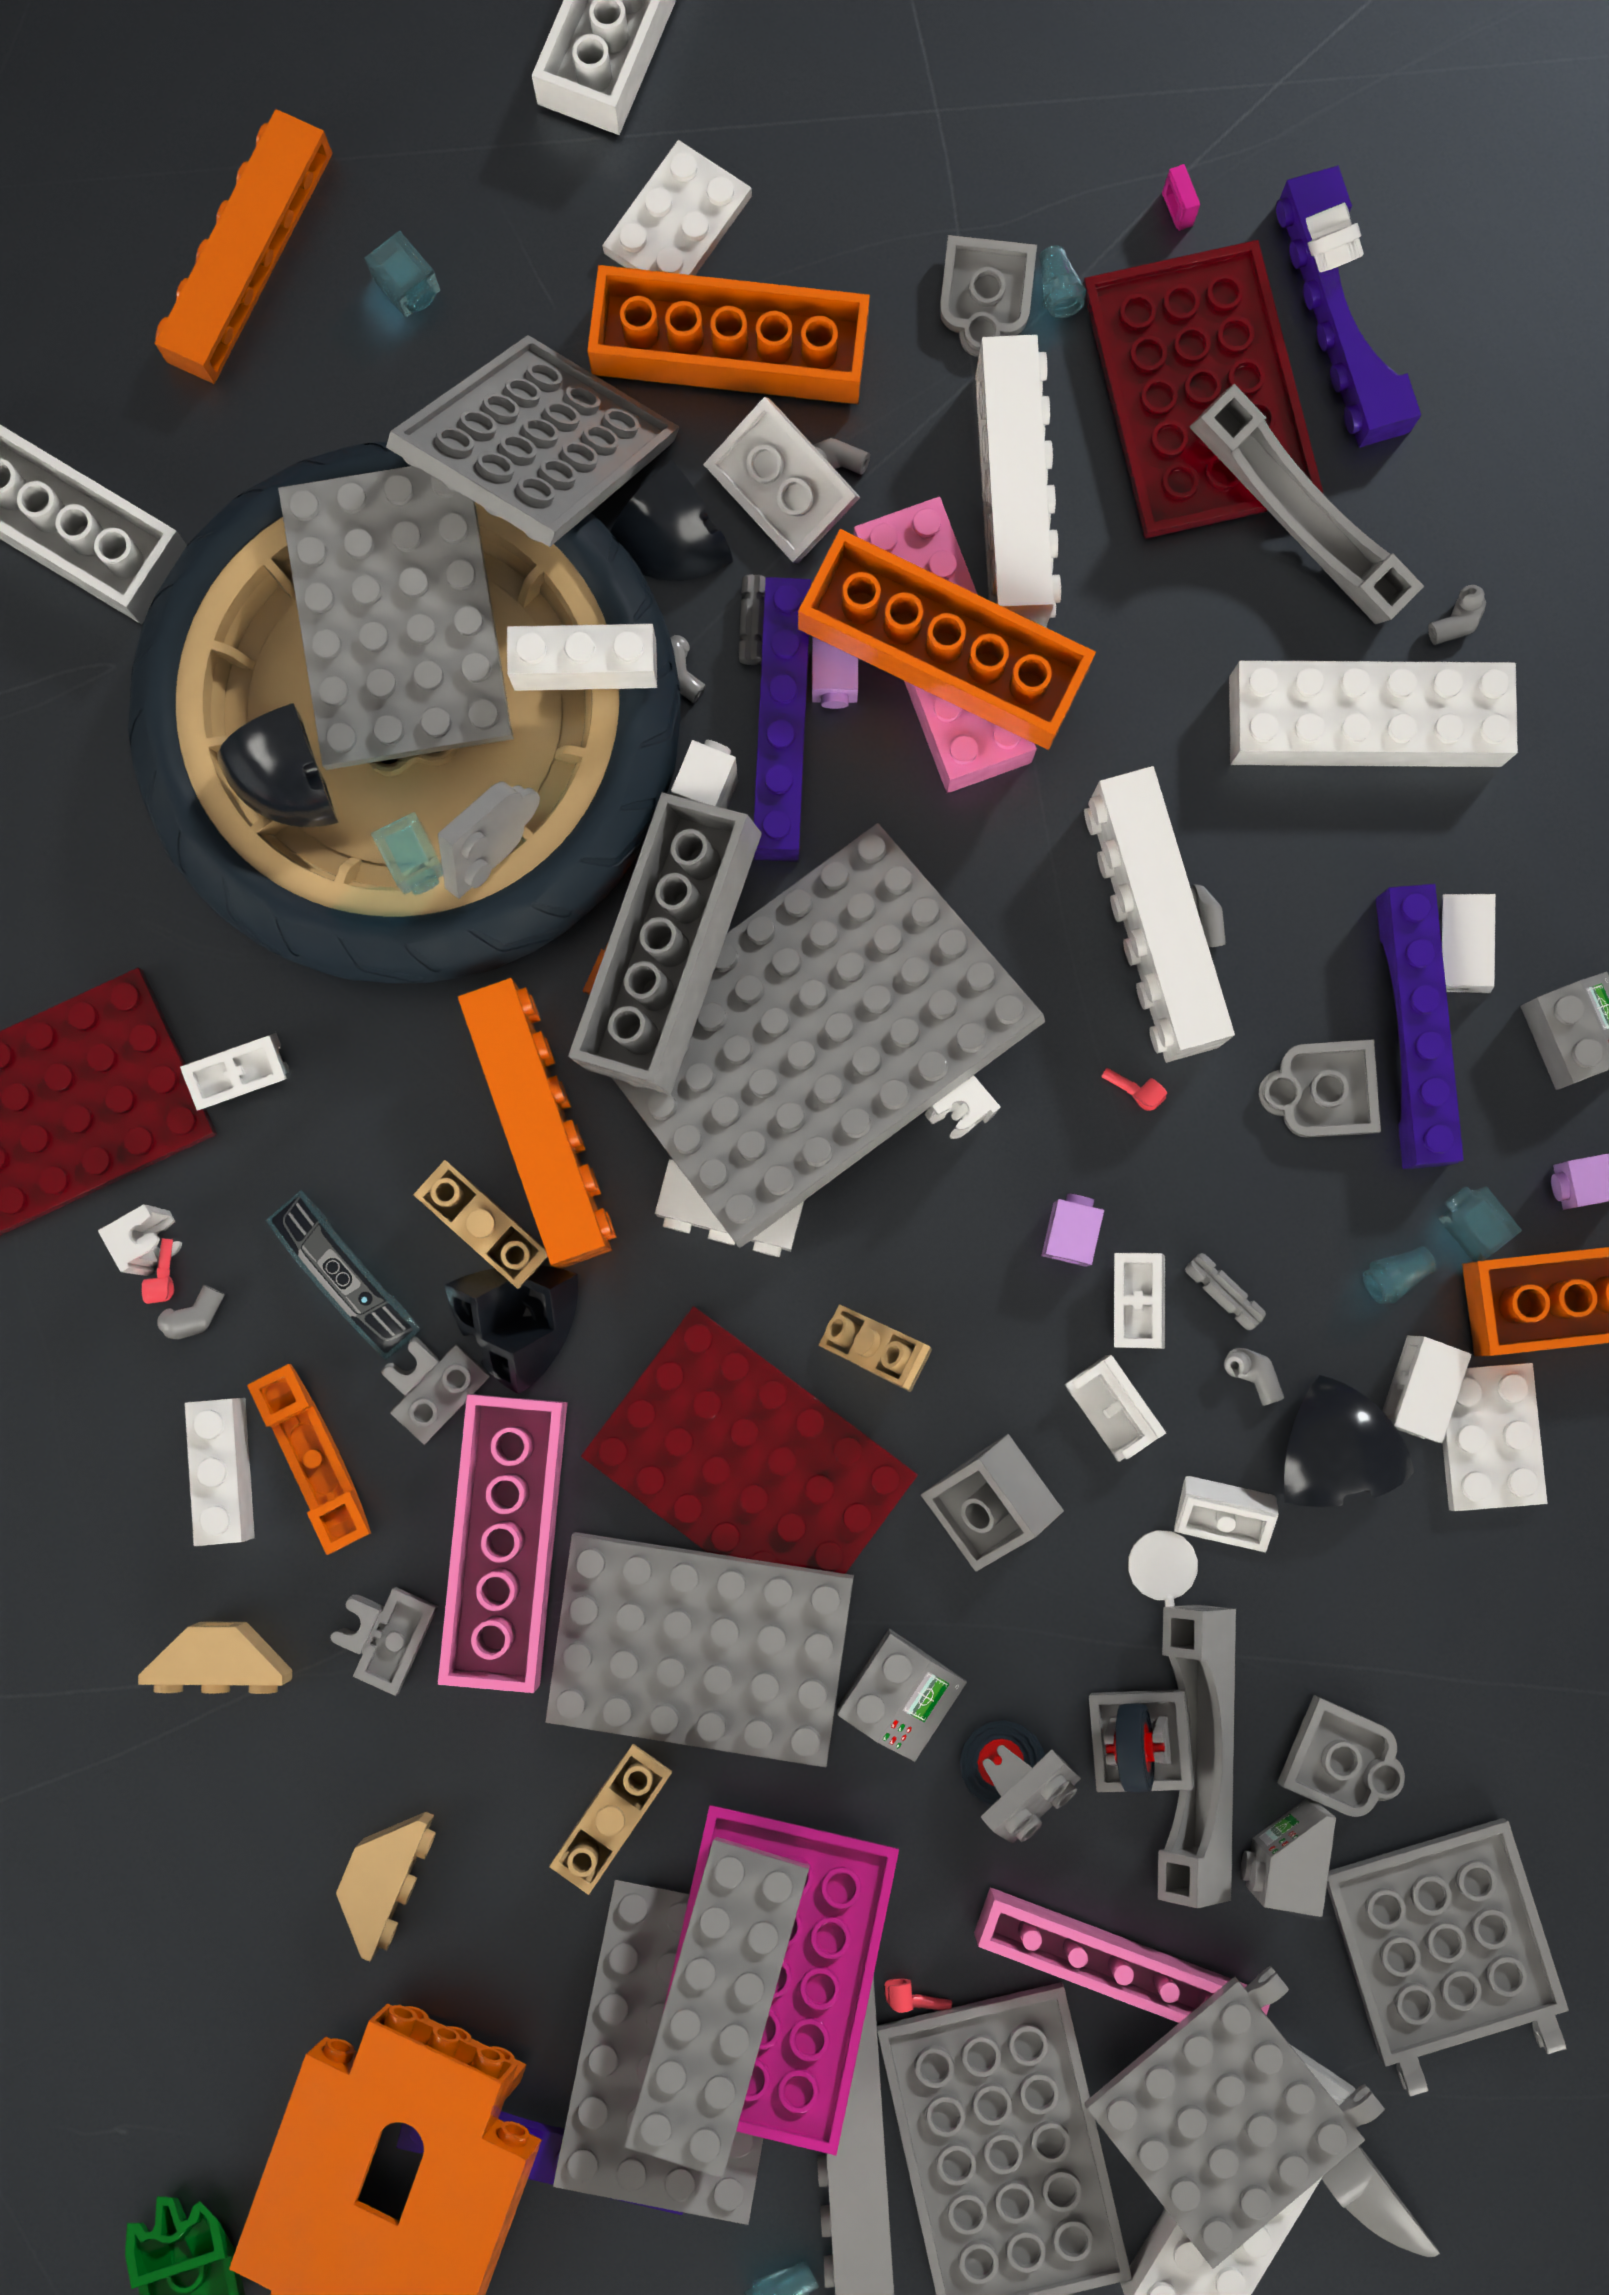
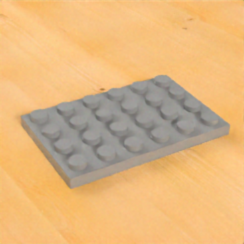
(533, 439)
(394, 616)
(699, 1649)
(612, 2066)
(1004, 2148)

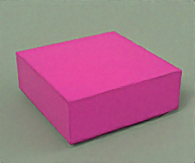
(1181, 197)

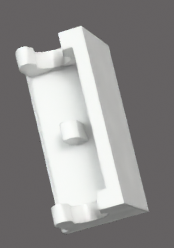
(1468, 942)
(235, 1071)
(967, 1102)
(134, 1239)
(1139, 1300)
(1425, 1387)
(1115, 1408)

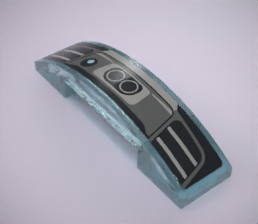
(342, 1276)

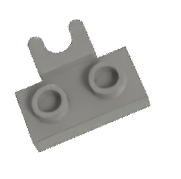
(433, 1387)
(386, 1637)

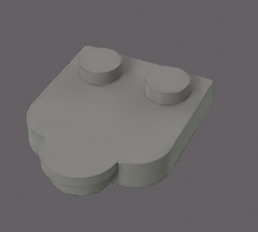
(986, 288)
(484, 835)
(1325, 1089)
(1342, 1760)

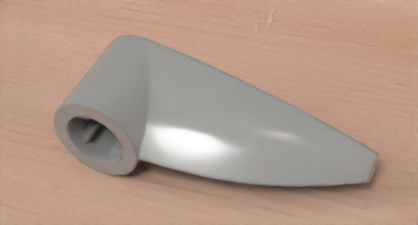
(1371, 2199)

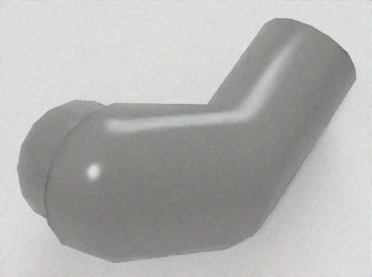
(843, 455)
(1464, 617)
(690, 686)
(1210, 916)
(191, 1320)
(1256, 1369)

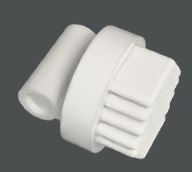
(1333, 238)

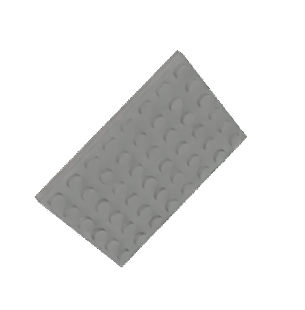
(829, 1034)

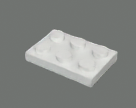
(678, 215)
(781, 480)
(1495, 1441)

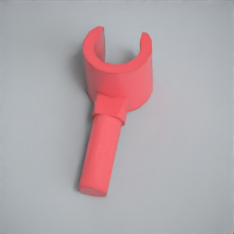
(1147, 1096)
(160, 1288)
(900, 1997)

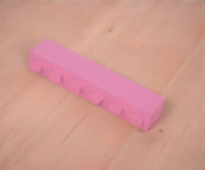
(1094, 1957)

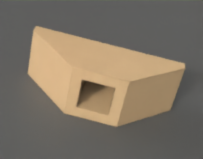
(481, 1224)
(875, 1347)
(215, 1659)
(610, 1818)
(381, 1878)

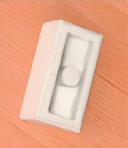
(1226, 1514)

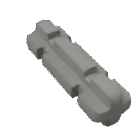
(752, 619)
(1225, 1291)

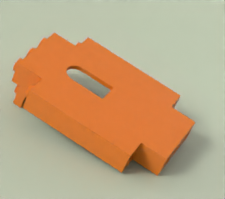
(306, 2216)

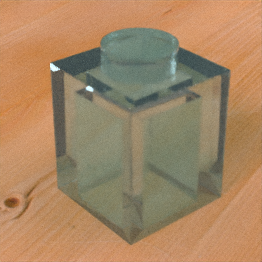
(403, 274)
(409, 854)
(1478, 1222)

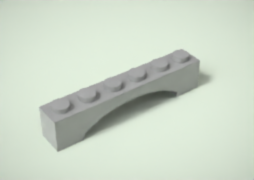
(1249, 449)
(1198, 1853)

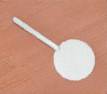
(1162, 1565)

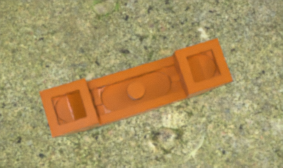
(312, 1458)

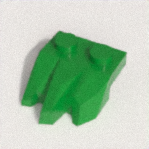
(181, 2253)

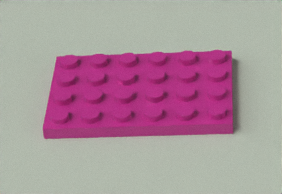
(824, 1981)

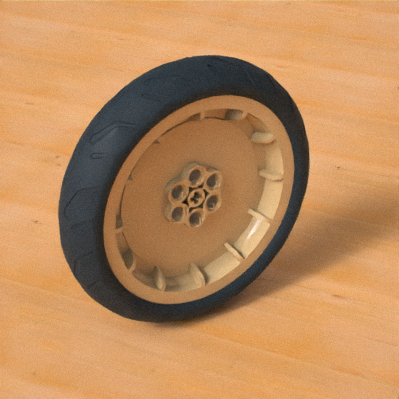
(230, 648)

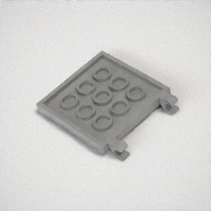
(1447, 1946)
(1228, 2118)

